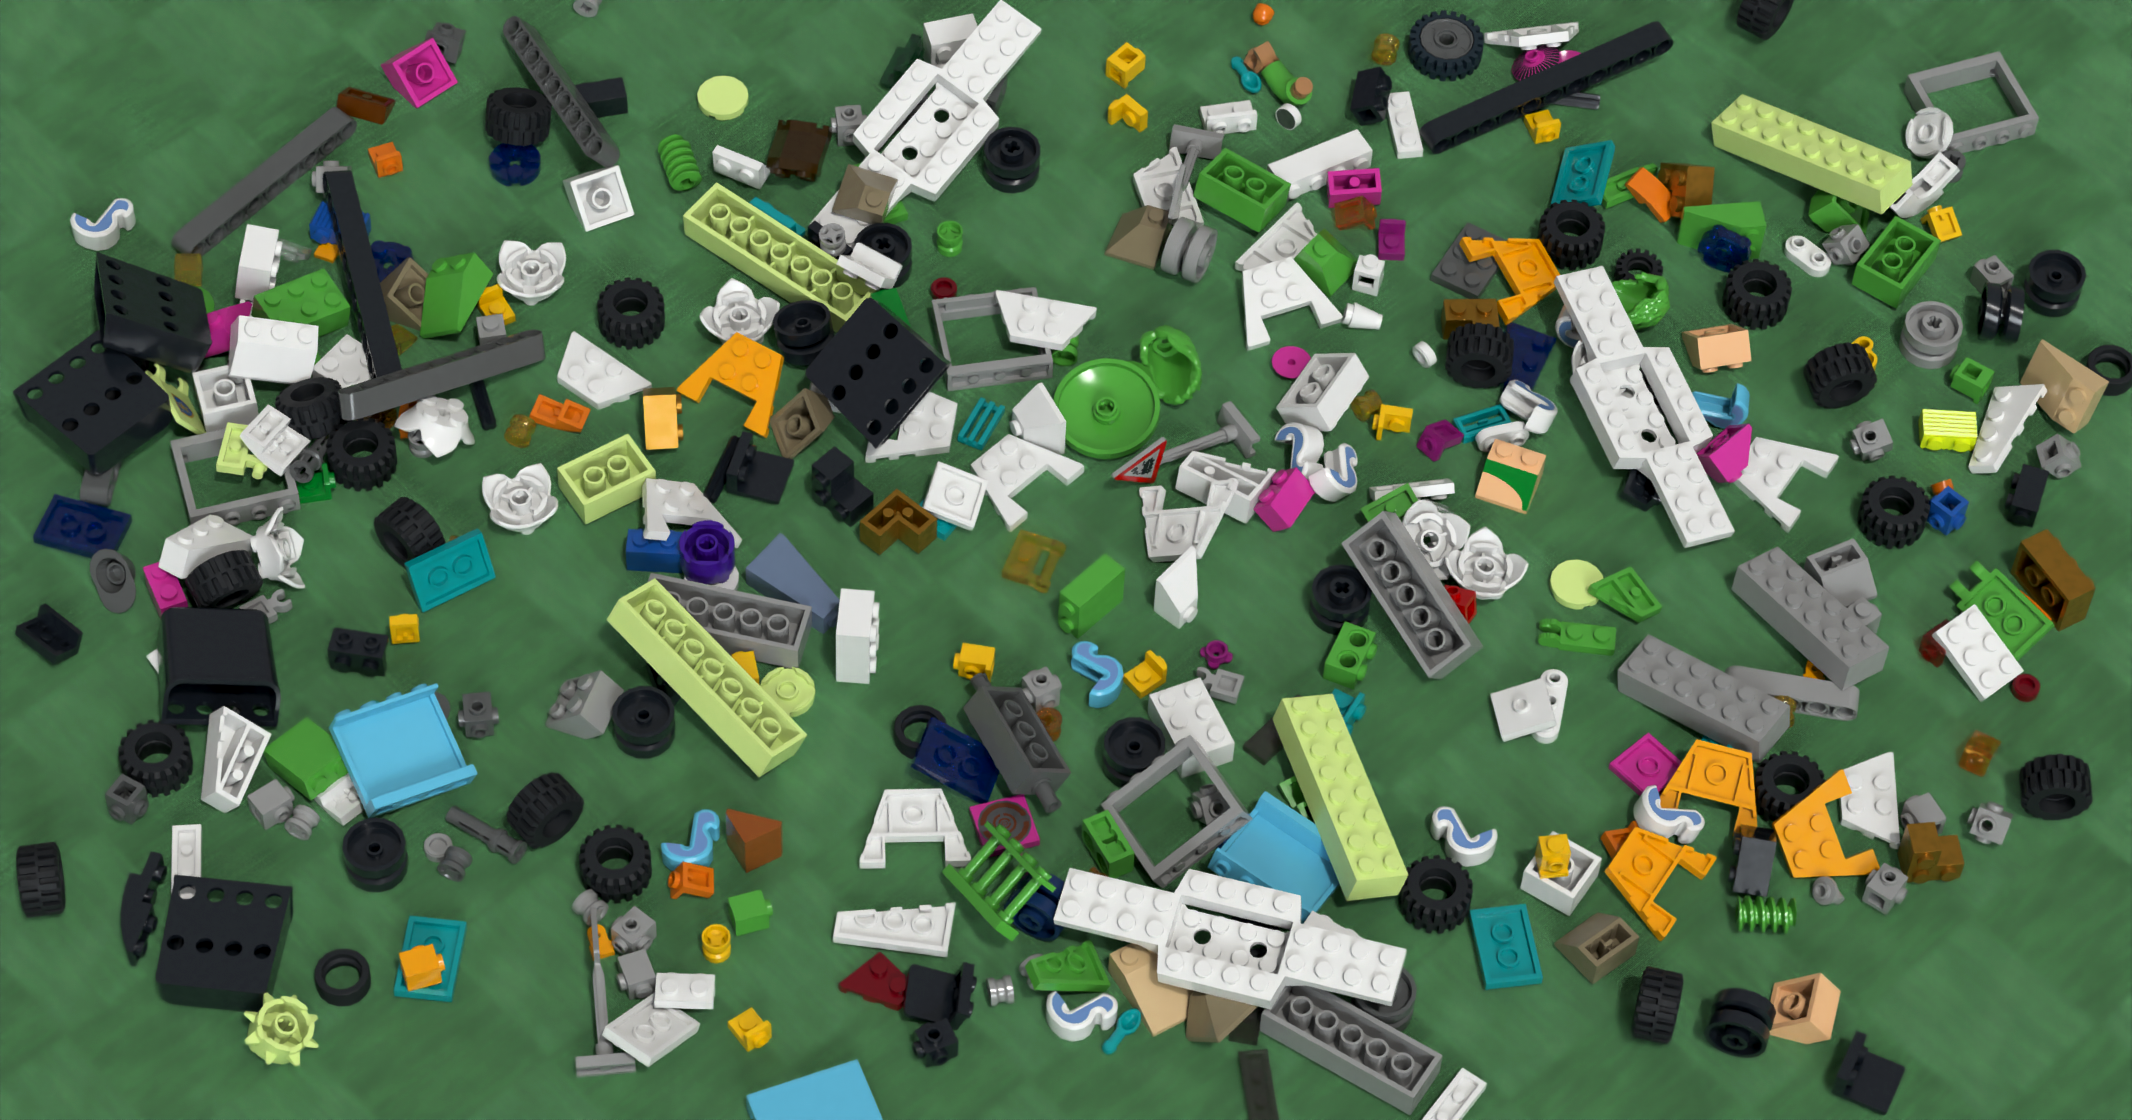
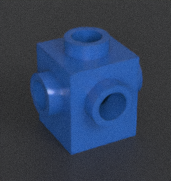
(1947, 511)

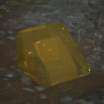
(189, 268)
(402, 338)

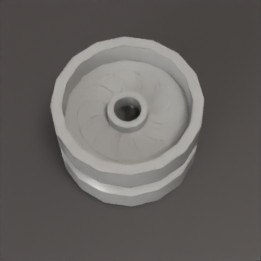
(1189, 249)
(1930, 335)

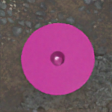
(1290, 361)

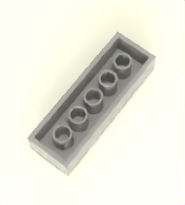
(1412, 595)
(1810, 618)
(745, 621)
(1703, 697)
(1353, 1045)

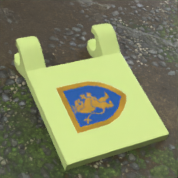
(179, 401)

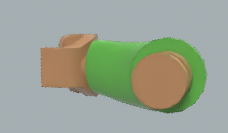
(1279, 79)

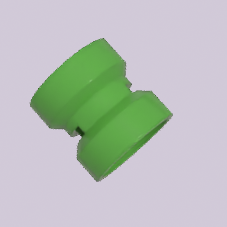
(949, 238)
(1068, 355)

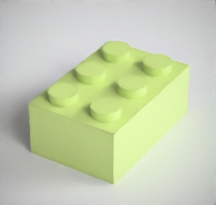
(605, 478)

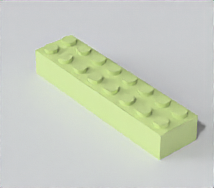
(1812, 153)
(773, 254)
(706, 677)
(1340, 797)

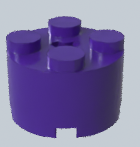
(707, 552)

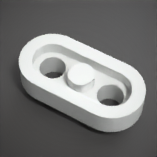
(1804, 255)
(1509, 432)

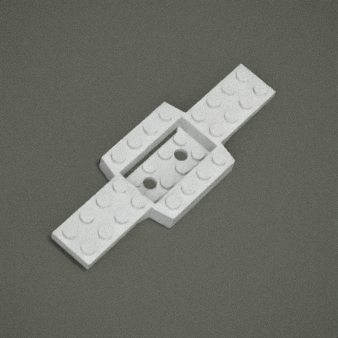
(961, 92)
(1618, 421)
(1224, 964)

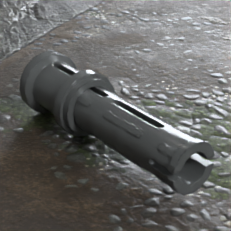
(304, 458)
(496, 839)

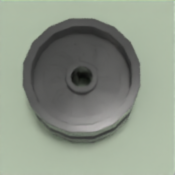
(1402, 1009)

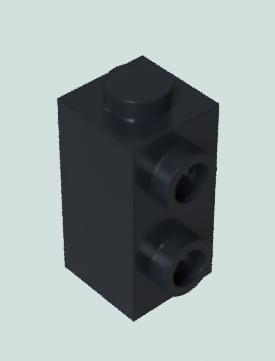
(605, 96)
(1371, 96)
(2027, 497)

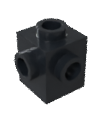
(935, 1043)

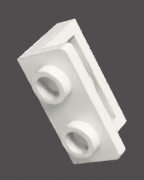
(739, 167)
(872, 266)
(684, 990)

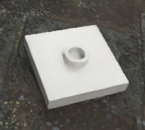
(955, 495)
(1523, 709)

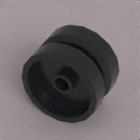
(1011, 160)
(891, 242)
(2054, 283)
(2000, 312)
(802, 331)
(1339, 596)
(644, 722)
(1131, 748)
(375, 854)
(1740, 1022)

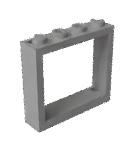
(1967, 71)
(989, 372)
(233, 512)
(1203, 841)

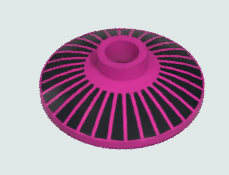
(1535, 61)

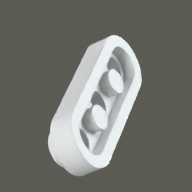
(1557, 695)

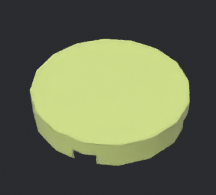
(722, 97)
(1571, 581)
(790, 689)

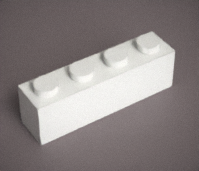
(1309, 168)

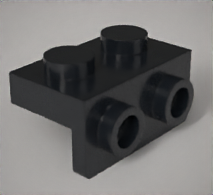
(1639, 490)
(50, 635)
(358, 652)

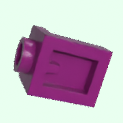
(1391, 239)
(1437, 438)

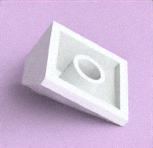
(598, 197)
(1039, 420)
(1177, 590)

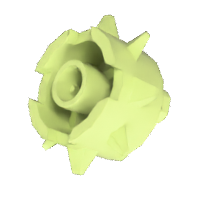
(281, 1030)

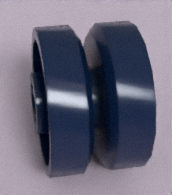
(1039, 911)

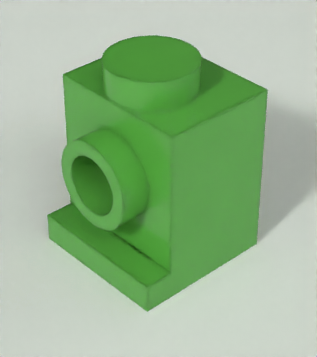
(1971, 379)

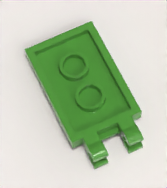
(2005, 608)

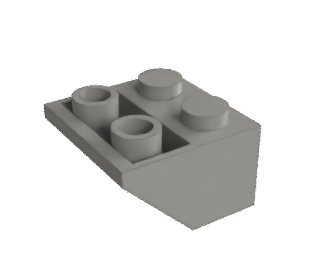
(1843, 572)
(584, 705)

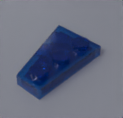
(1530, 354)

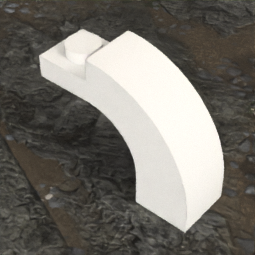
(1926, 187)

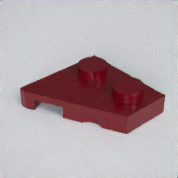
(877, 982)

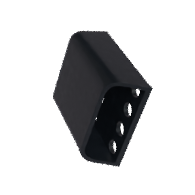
(150, 315)
(876, 370)
(97, 409)
(216, 662)
(222, 950)

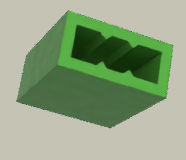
(1091, 596)
(306, 758)

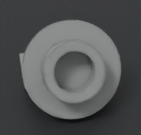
(1826, 891)

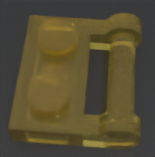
(1025, 557)

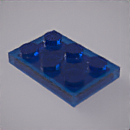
(81, 527)
(956, 761)

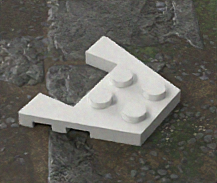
(1279, 289)
(922, 433)
(1012, 467)
(1771, 470)
(677, 504)
(1176, 530)
(914, 817)

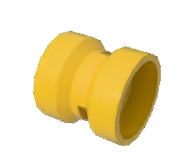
(716, 943)

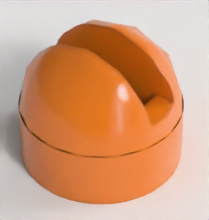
(1262, 14)
(1938, 487)

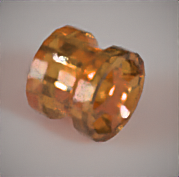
(1053, 720)

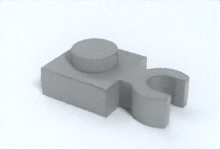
(270, 606)
(1223, 685)

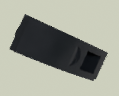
(137, 907)

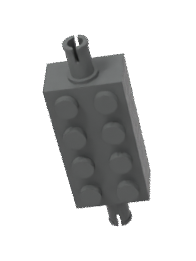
(1017, 741)

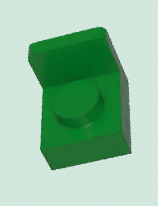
(318, 487)

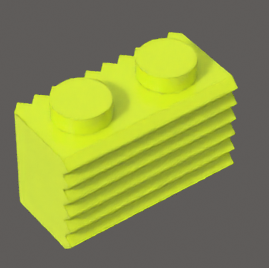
(1947, 430)

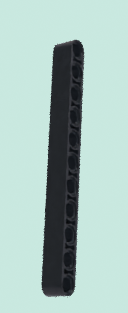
(1546, 87)
(361, 273)

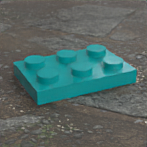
(1584, 173)
(450, 570)
(447, 939)
(1505, 946)

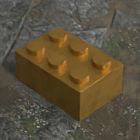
(2053, 579)

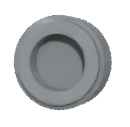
(436, 845)

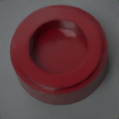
(943, 288)
(2025, 687)

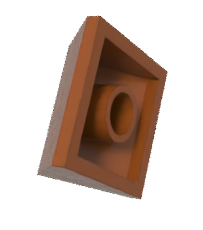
(753, 839)

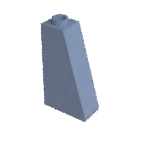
(787, 576)

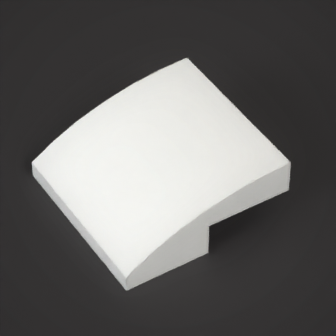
(274, 440)
(341, 800)

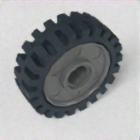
(1445, 45)

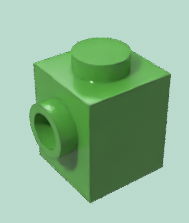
(749, 912)

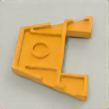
(1524, 267)
(745, 369)
(1716, 775)
(1810, 838)
(1643, 868)

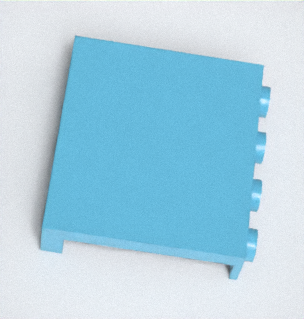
(400, 750)
(1279, 853)
(824, 1095)

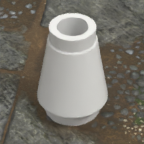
(1361, 317)

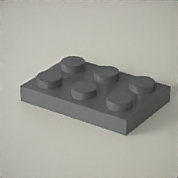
(1459, 274)

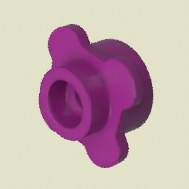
(1216, 647)

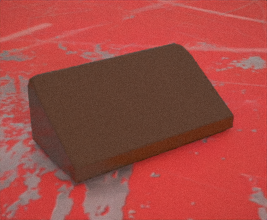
(365, 105)

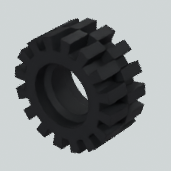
(1637, 261)

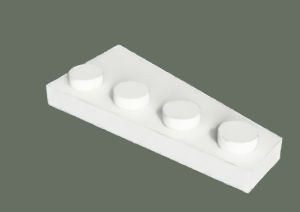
(2002, 423)
(907, 930)

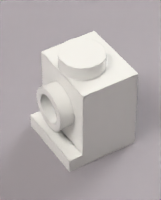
(1368, 267)

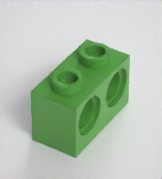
(1346, 654)
(1107, 845)

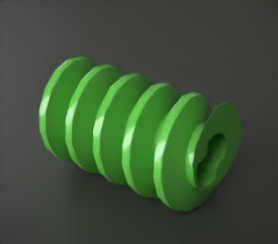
(679, 163)
(1766, 913)

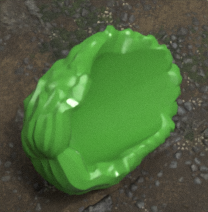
(1644, 299)
(1172, 363)

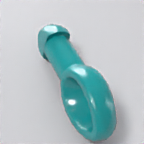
(1249, 79)
(1126, 1025)

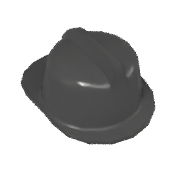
(114, 579)

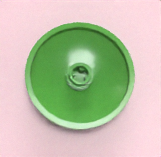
(1108, 408)

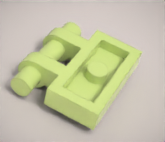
(235, 455)

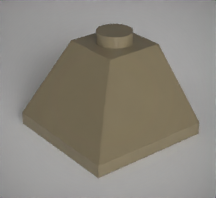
(864, 195)
(1140, 236)
(404, 294)
(801, 422)
(1214, 1017)

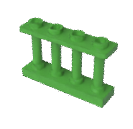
(976, 891)

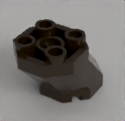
(798, 150)

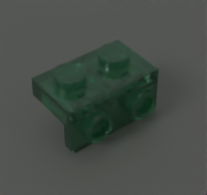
(902, 60)

